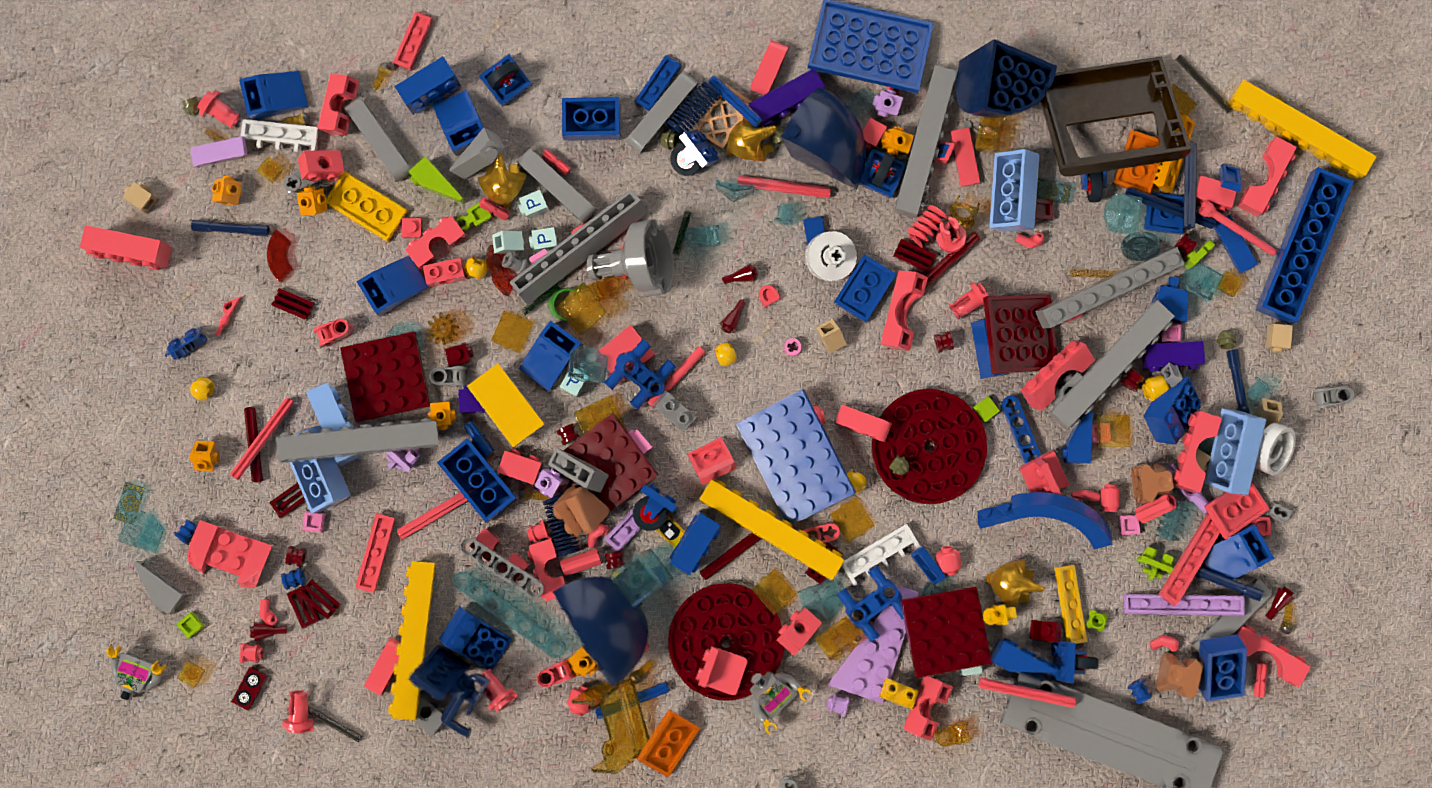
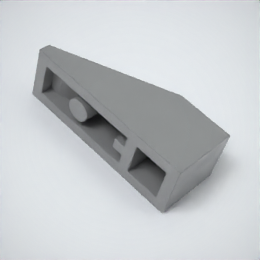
(478, 154)
(578, 470)
(160, 590)

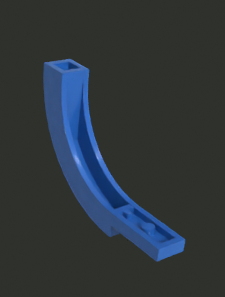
(1050, 506)

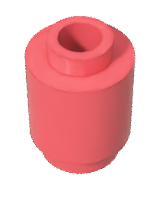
(1110, 498)

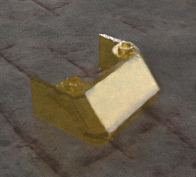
(623, 722)

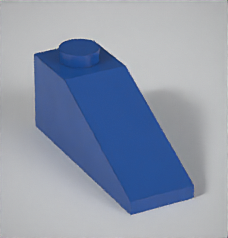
(1079, 442)

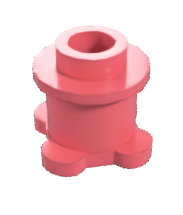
(538, 532)
(250, 653)

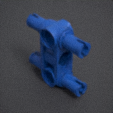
(640, 374)
(872, 603)

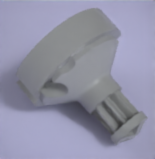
(644, 259)

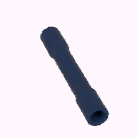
(208, 226)
(1235, 367)
(1245, 589)

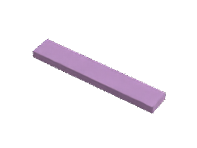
(1189, 605)

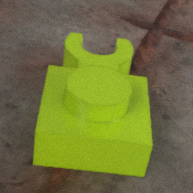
(476, 215)
(1195, 256)

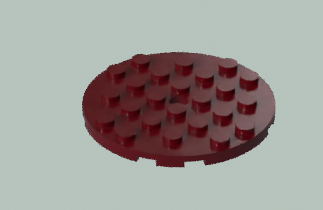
(957, 442)
(722, 612)

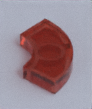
(277, 255)
(500, 276)

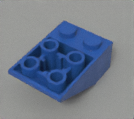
(273, 94)
(458, 121)
(392, 285)
(549, 355)
(1171, 411)
(1238, 553)
(475, 639)
(1015, 660)

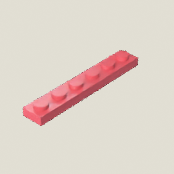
(1190, 561)

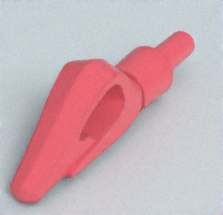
(227, 314)

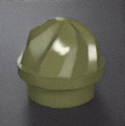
(190, 106)
(776, 137)
(669, 140)
(1226, 340)
(899, 465)

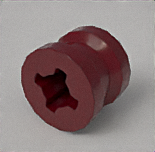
(1186, 244)
(943, 341)
(1132, 380)
(568, 434)
(296, 556)
(614, 560)

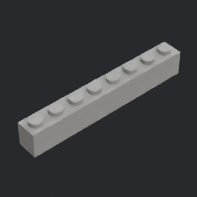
(925, 142)
(578, 247)
(1109, 288)
(1111, 364)
(356, 441)

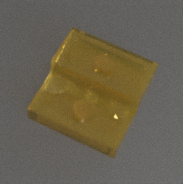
(582, 309)
(596, 412)

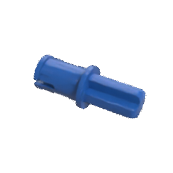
(479, 439)

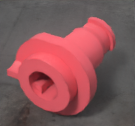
(213, 106)
(944, 236)
(969, 301)
(497, 694)
(298, 714)

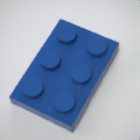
(864, 288)

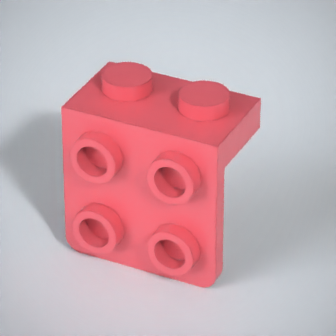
(722, 670)

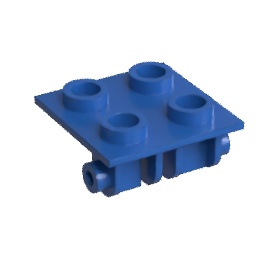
(176, 345)

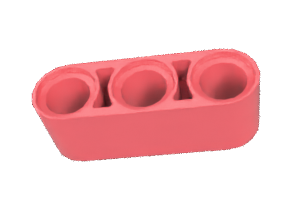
(769, 68)
(863, 423)
(384, 668)

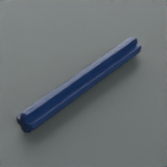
(1190, 187)
(1170, 207)

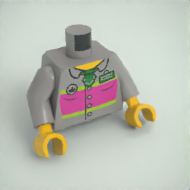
(134, 672)
(772, 694)

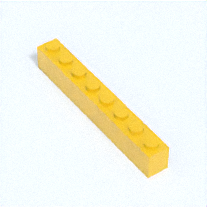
(1301, 129)
(771, 529)
(413, 640)

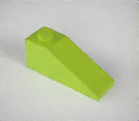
(432, 180)

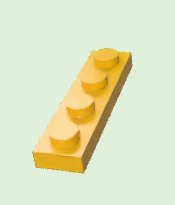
(1070, 604)

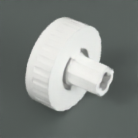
(837, 267)
(1275, 449)

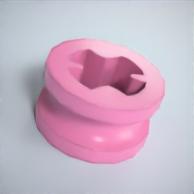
(790, 341)

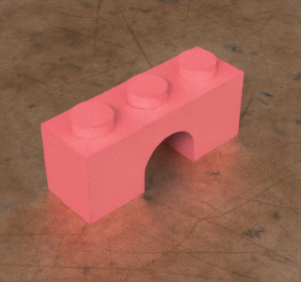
(338, 91)
(421, 249)
(492, 541)
(541, 554)
(919, 719)

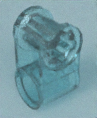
(704, 236)

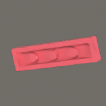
(375, 553)

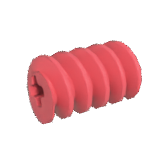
(926, 224)

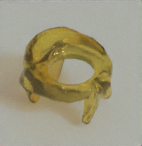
(965, 222)

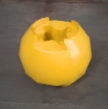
(475, 268)
(725, 354)
(202, 388)
(858, 481)

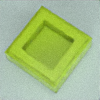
(986, 409)
(190, 625)

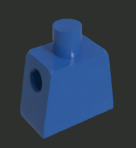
(1173, 299)

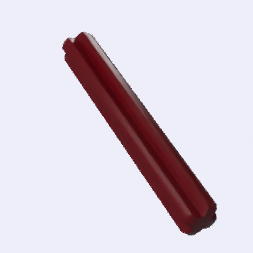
(950, 259)
(252, 433)
(729, 555)

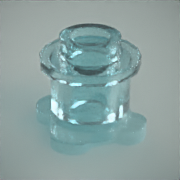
(784, 214)
(1258, 390)

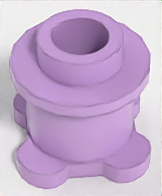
(837, 704)

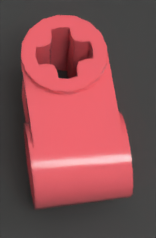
(329, 332)
(557, 673)

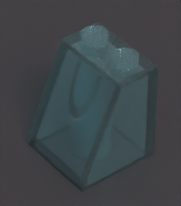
(641, 577)

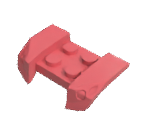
(228, 553)

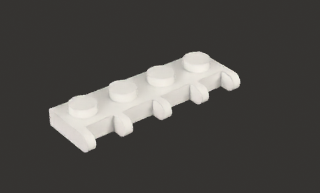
(280, 134)
(879, 552)

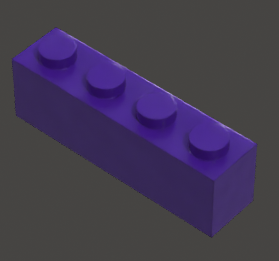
(786, 97)

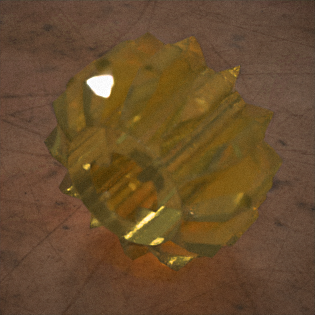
(449, 328)

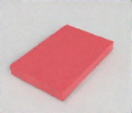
(1235, 511)

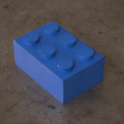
(428, 85)
(591, 118)
(694, 543)
(1223, 667)

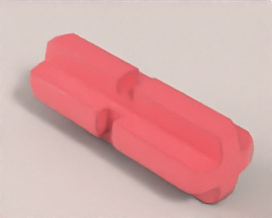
(552, 159)
(497, 210)
(1261, 676)

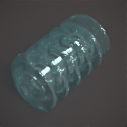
(1171, 523)

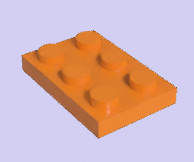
(1139, 176)
(668, 743)

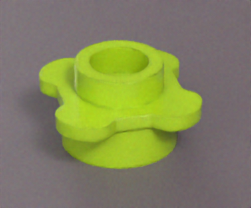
(1101, 620)

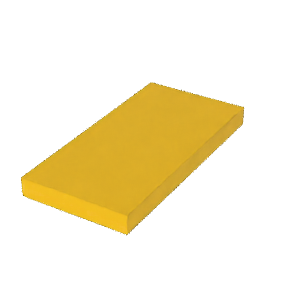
(366, 206)
(505, 405)

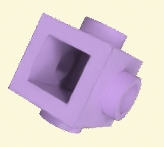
(894, 100)
(551, 482)

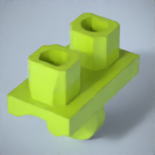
(1147, 557)

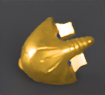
(745, 141)
(500, 184)
(1013, 582)

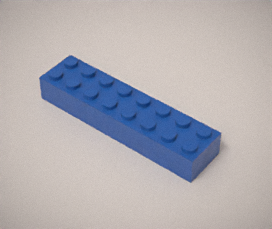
(1304, 246)

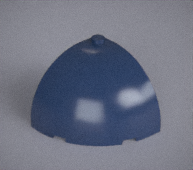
(1001, 80)
(827, 137)
(605, 624)

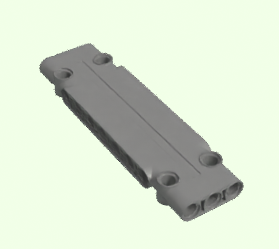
(1114, 736)

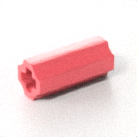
(1156, 508)
(580, 562)

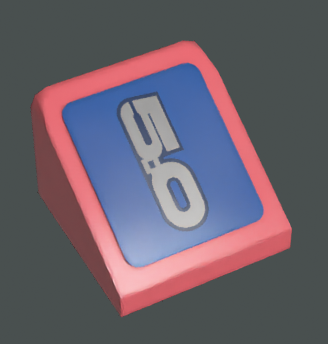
(945, 152)

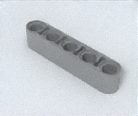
(664, 108)
(378, 139)
(556, 186)
(493, 564)
(1228, 625)

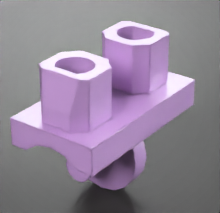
(403, 460)

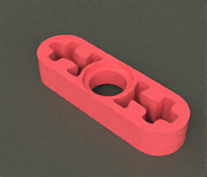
(825, 528)

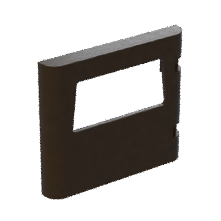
(1109, 94)

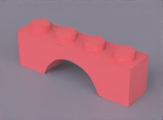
(1277, 156)
(907, 289)
(1041, 388)
(1189, 474)
(1288, 667)

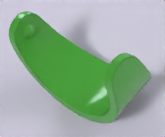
(551, 303)

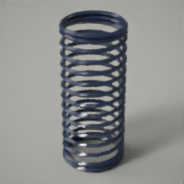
(713, 93)
(550, 502)

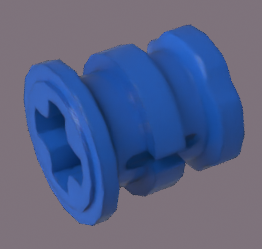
(186, 531)
(293, 579)
(1140, 691)

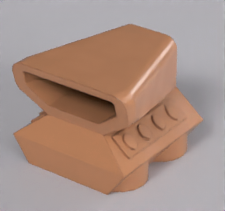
(1150, 482)
(580, 510)
(1179, 675)

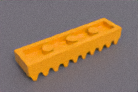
(1170, 170)

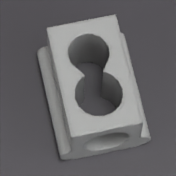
(1172, 377)
(1287, 512)

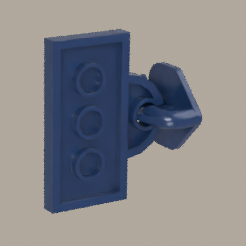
(446, 674)

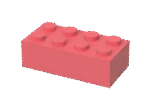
(125, 247)

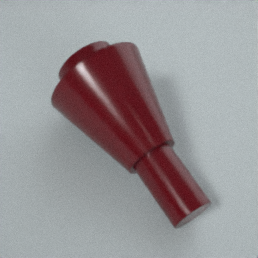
(745, 274)
(730, 322)
(1281, 599)
(262, 631)

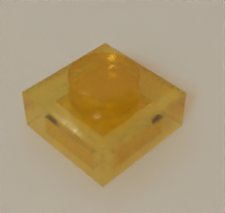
(270, 169)
(1229, 284)
(191, 674)

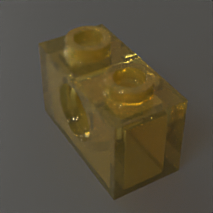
(989, 135)
(827, 639)

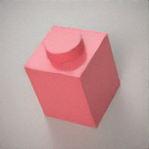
(873, 133)

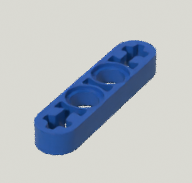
(1023, 430)

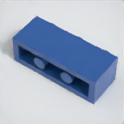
(982, 350)

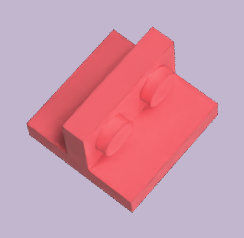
(712, 460)
(1044, 474)

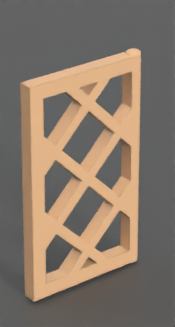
(707, 118)

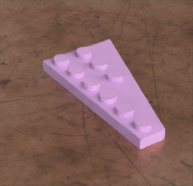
(874, 661)

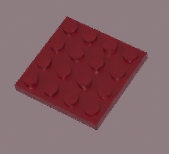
(1015, 333)
(385, 377)
(615, 453)
(946, 632)

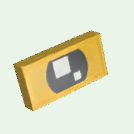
(671, 531)

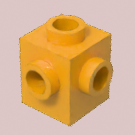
(896, 141)
(226, 191)
(311, 200)
(440, 408)
(204, 455)
(578, 664)

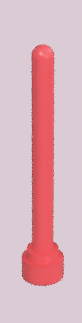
(1208, 210)

